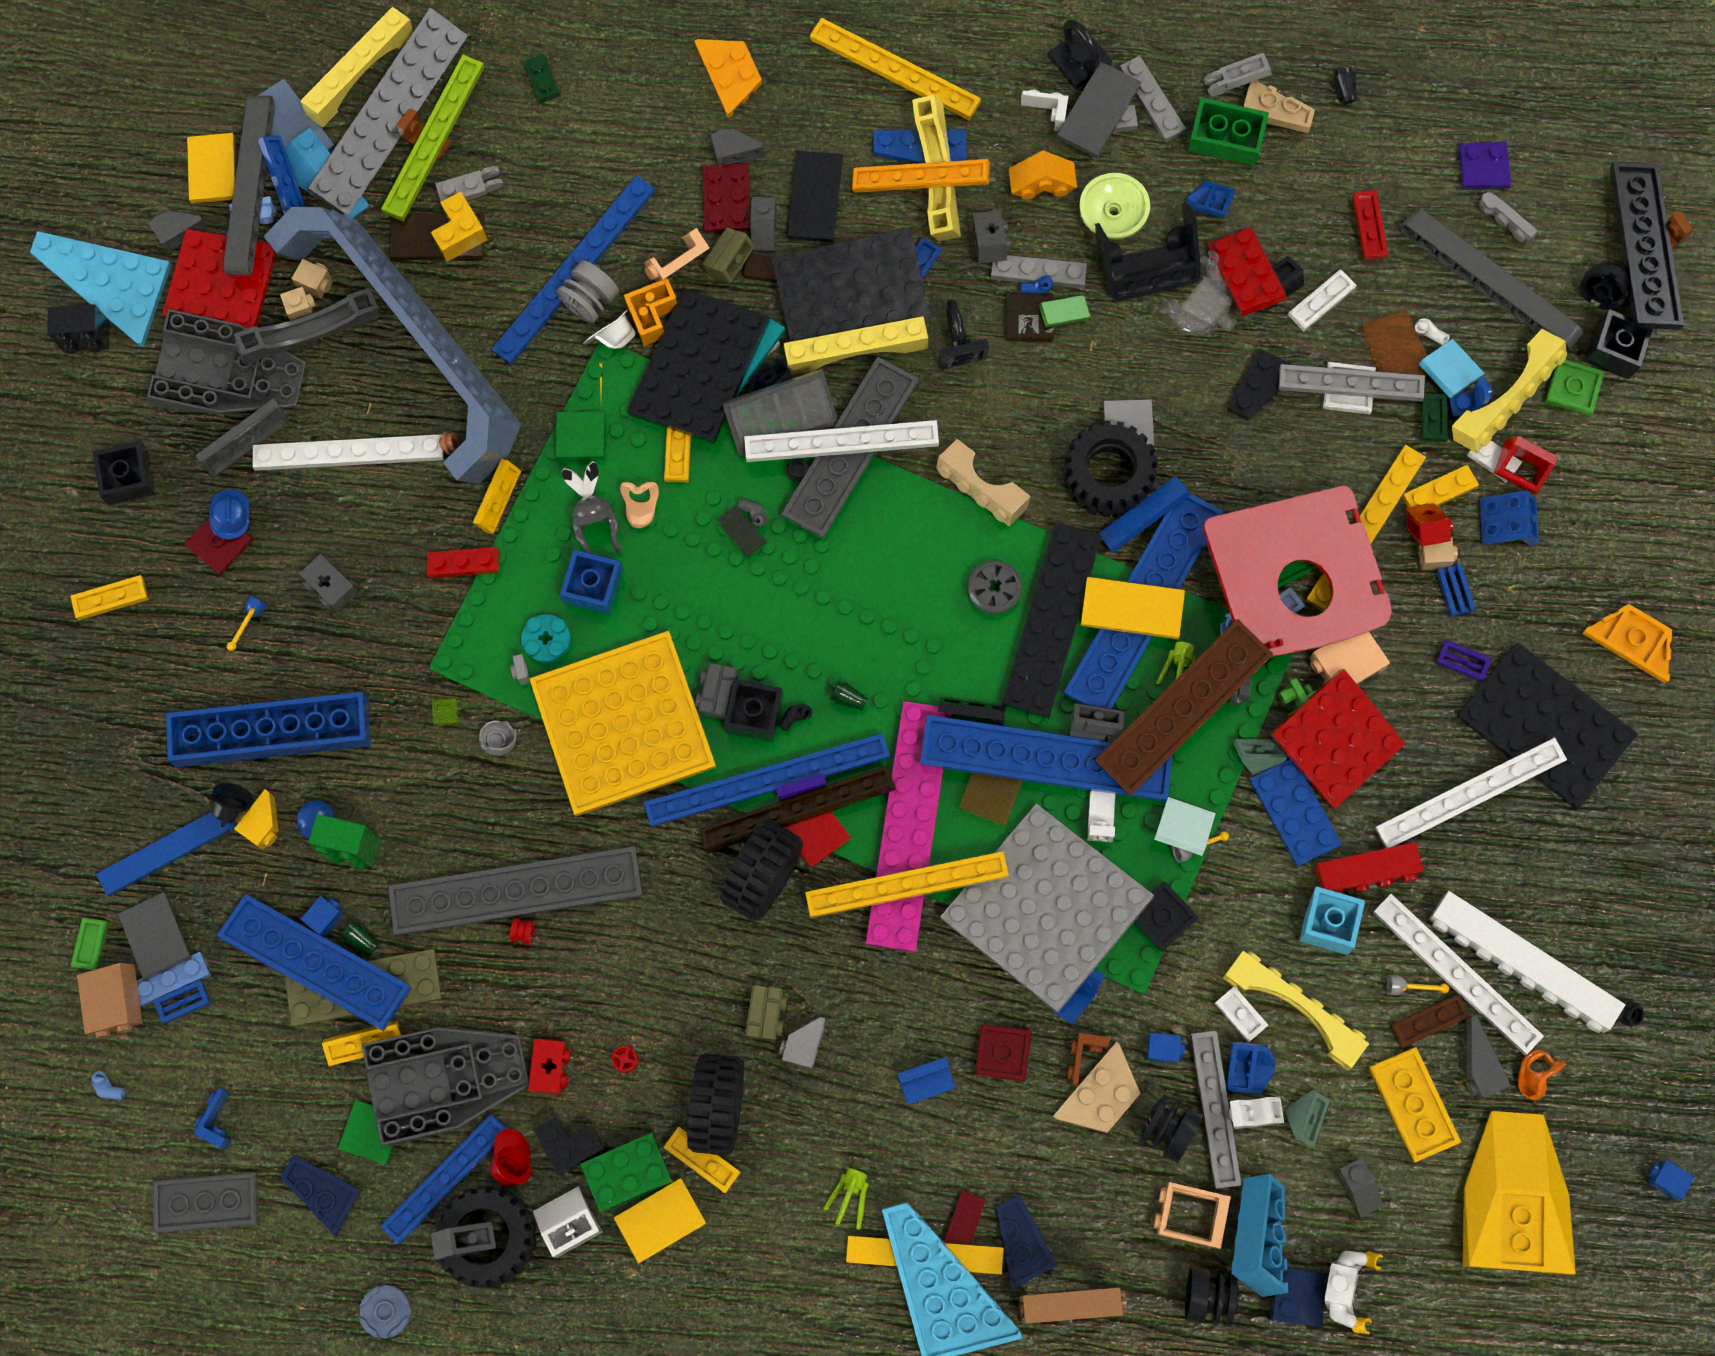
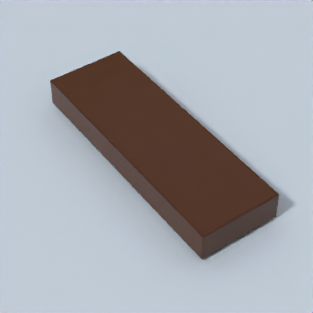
(1430, 1021)

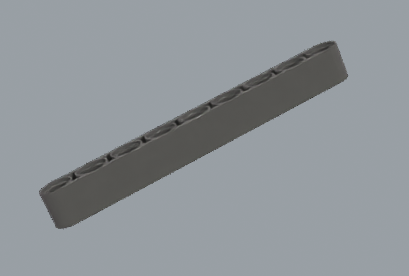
(248, 187)
(1488, 277)

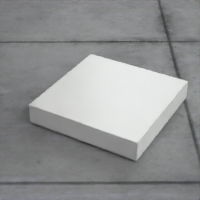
(1348, 403)

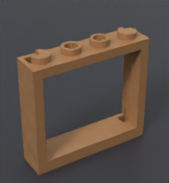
(1071, 1305)

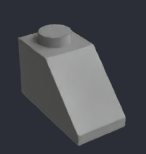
(803, 1045)

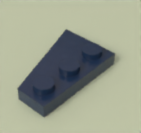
(322, 1192)
(1023, 1243)

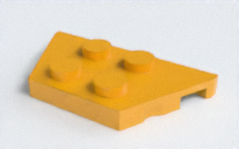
(729, 70)
(1635, 639)

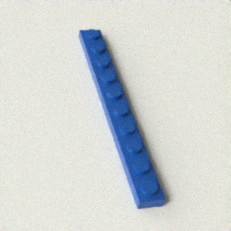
(591, 250)
(765, 780)

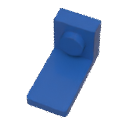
(1470, 400)
(1082, 997)
(204, 1122)

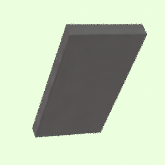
(1098, 110)
(242, 437)
(205, 1202)

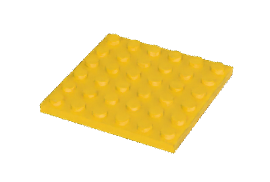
(622, 723)

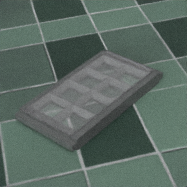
(782, 408)

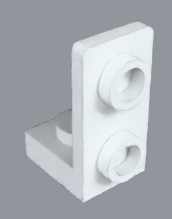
(1053, 101)
(1101, 817)

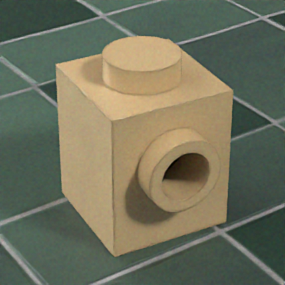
(313, 278)
(298, 303)
(1437, 555)

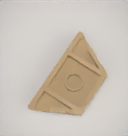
(1102, 1094)

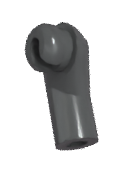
(756, 511)

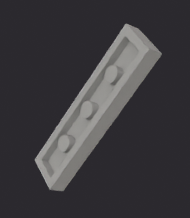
(1154, 100)
(1031, 269)

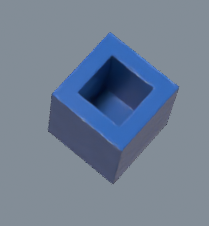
(323, 916)
(1164, 1048)
(1670, 1179)

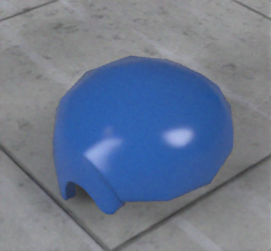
(307, 815)

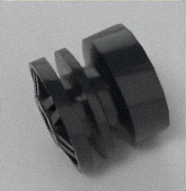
(1170, 1128)
(1211, 1296)

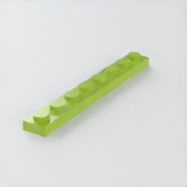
(432, 138)

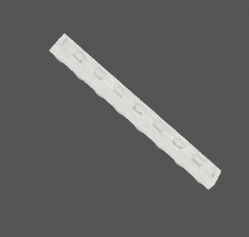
(841, 441)
(347, 452)
(1471, 793)
(1458, 974)

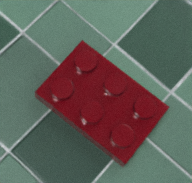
(726, 198)

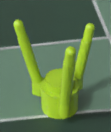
(1182, 655)
(853, 1182)

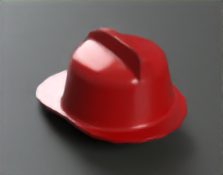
(510, 1159)

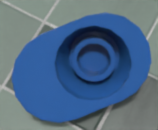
(229, 514)

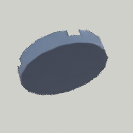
(385, 1311)

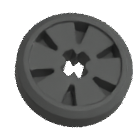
(980, 585)

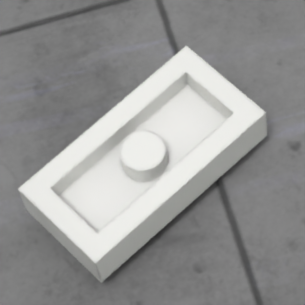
(1489, 456)
(1241, 1014)

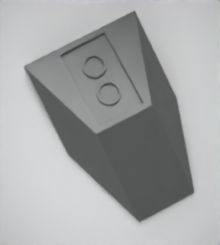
(205, 373)
(439, 1080)

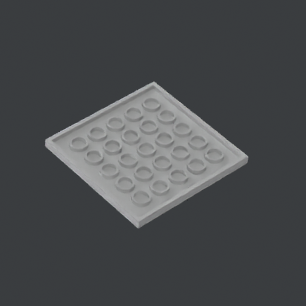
(1053, 911)

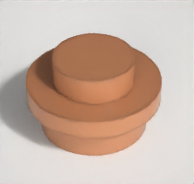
(449, 442)

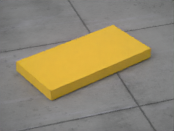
(1132, 608)
(1414, 1105)

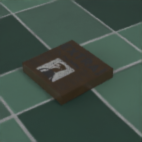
(1025, 319)

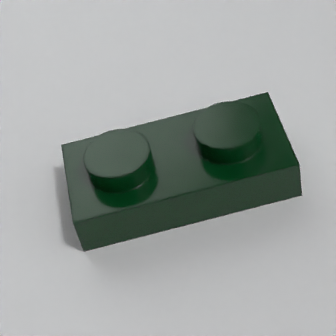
(541, 78)
(1434, 418)

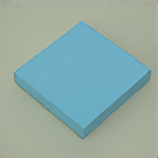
(1451, 368)

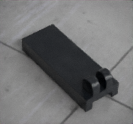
(973, 709)

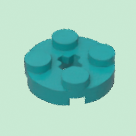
(536, 628)

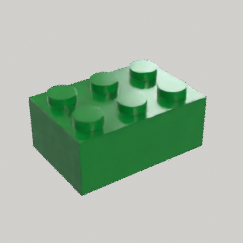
(1228, 131)
(344, 841)
(627, 1173)

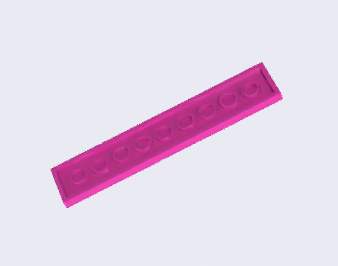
(907, 830)

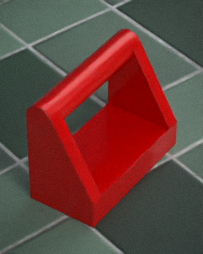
(1529, 453)

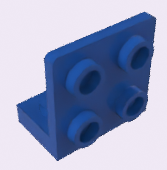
(1509, 518)

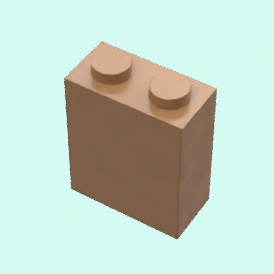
(109, 1000)

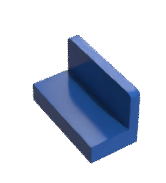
(926, 1081)

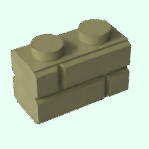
(728, 255)
(765, 1013)

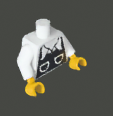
(1344, 1286)

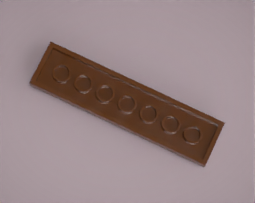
(1184, 707)

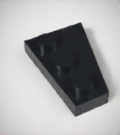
(1257, 386)

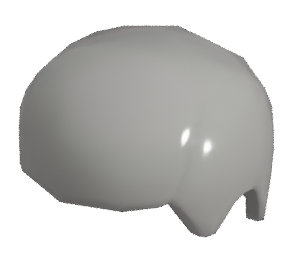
(497, 737)

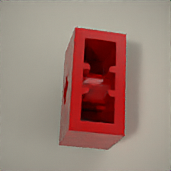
(1428, 524)
(543, 1053)

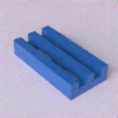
(1464, 586)
(177, 993)

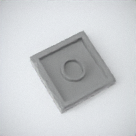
(1131, 412)

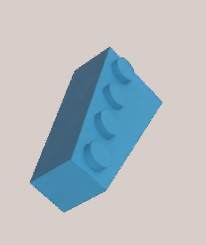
(1260, 1236)

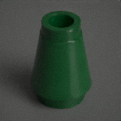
(848, 696)
(359, 938)

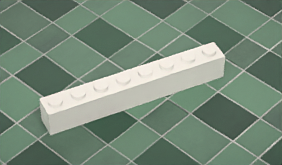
(1526, 962)

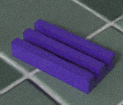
(1460, 669)
(800, 787)

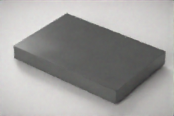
(154, 936)

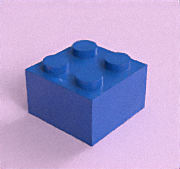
(591, 582)

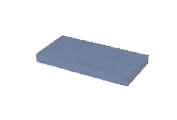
(290, 116)

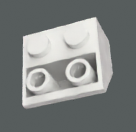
(566, 1222)

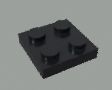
(1165, 917)

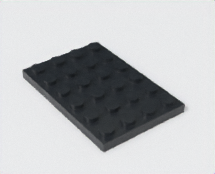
(851, 285)
(698, 365)
(1533, 703)

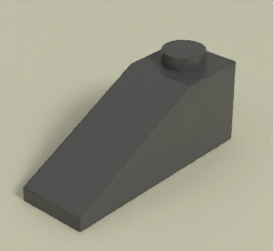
(1482, 1066)

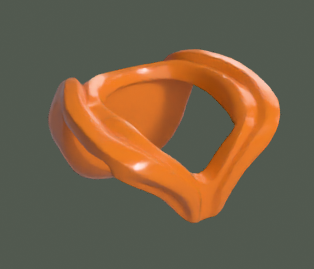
(1532, 1083)

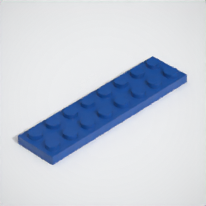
(314, 962)

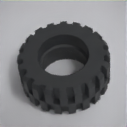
(1115, 440)
(761, 870)
(715, 1104)
(520, 1241)

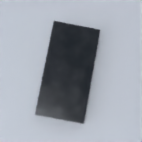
(815, 196)

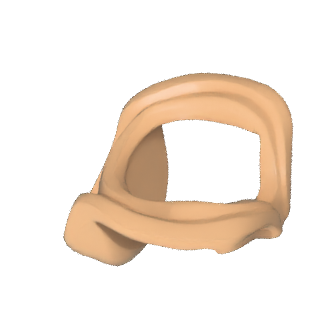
(639, 513)

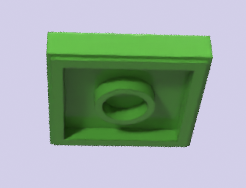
(1575, 387)

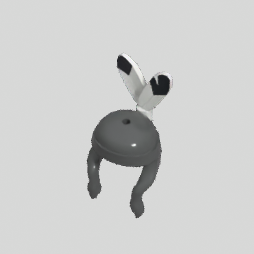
(590, 508)

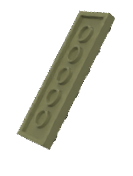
(414, 969)

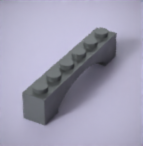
(269, 340)

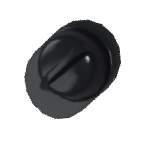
(230, 803)

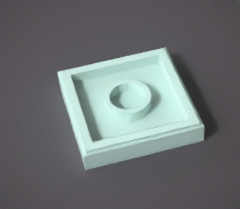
(1185, 826)

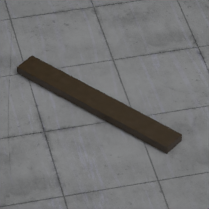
(799, 808)

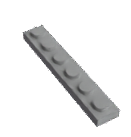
(1351, 382)
(1215, 1110)

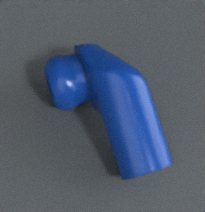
(1040, 286)

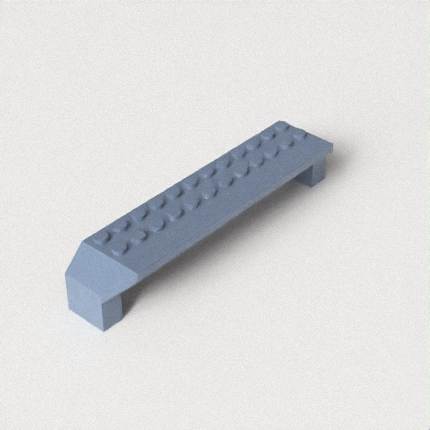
(489, 420)

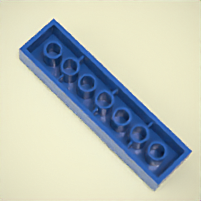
(268, 729)

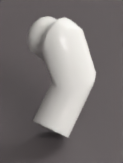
(1428, 329)

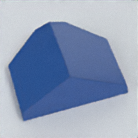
(1211, 199)
(1249, 1068)

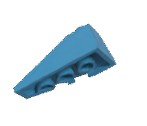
(307, 157)

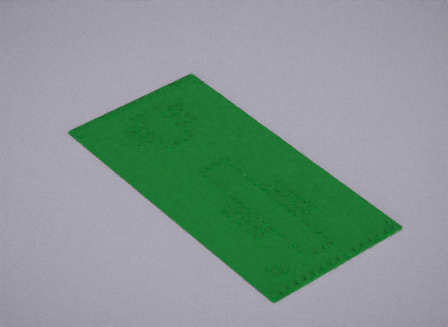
(863, 607)

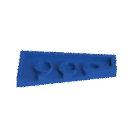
(907, 146)

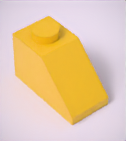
(260, 821)

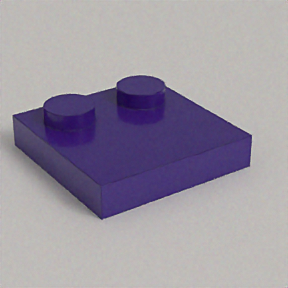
(1484, 165)

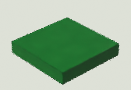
(580, 435)
(362, 1135)

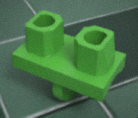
(1295, 693)

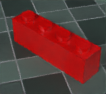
(1370, 869)

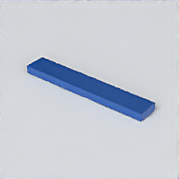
(162, 853)
(443, 1180)

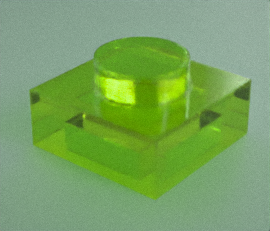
(445, 712)

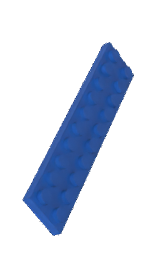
(1163, 564)
(1028, 757)

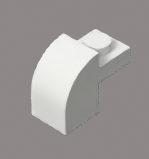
(1256, 1112)

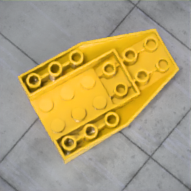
(1517, 1200)

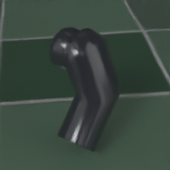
(793, 714)

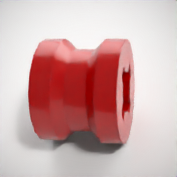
(522, 931)
(621, 1058)

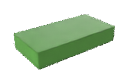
(1064, 311)
(89, 944)

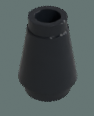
(1346, 84)

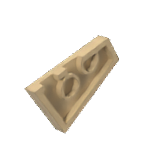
(1282, 110)

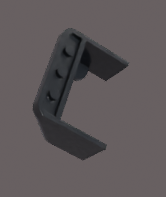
(1154, 269)

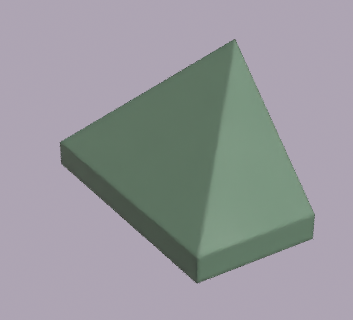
(1259, 754)
(1307, 1117)

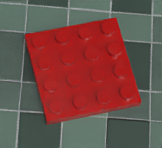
(205, 289)
(1337, 738)

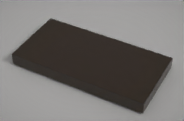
(415, 242)

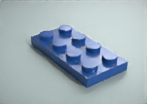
(1295, 812)

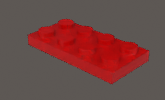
(1247, 272)

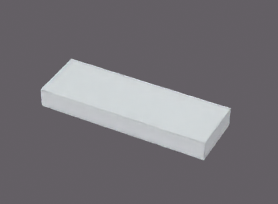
(1322, 300)

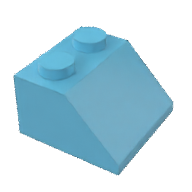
(1332, 921)

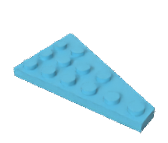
(116, 281)
(943, 1298)

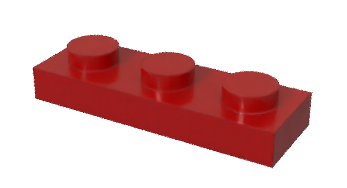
(1370, 225)
(463, 562)

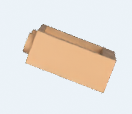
(1218, 1222)

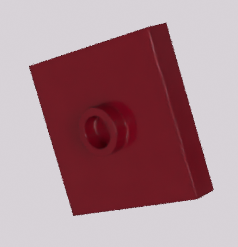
(215, 551)
(1003, 1053)

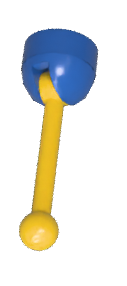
(254, 608)

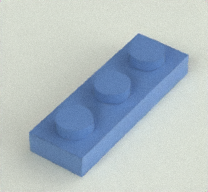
(173, 979)

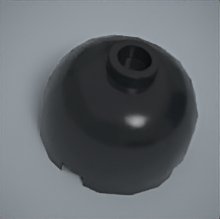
(1606, 284)
(770, 375)

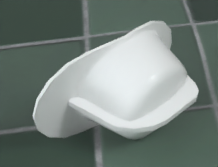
(615, 334)

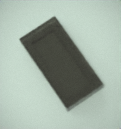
(741, 531)

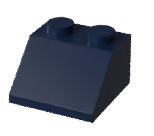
(1303, 1301)

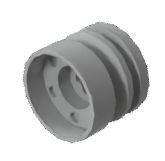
(587, 291)

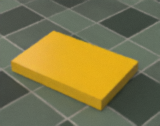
(211, 167)
(660, 1220)

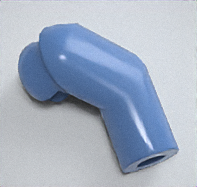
(104, 1088)

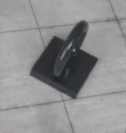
(1078, 54)
(962, 350)

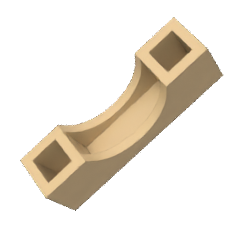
(1004, 501)

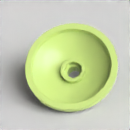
(1119, 194)

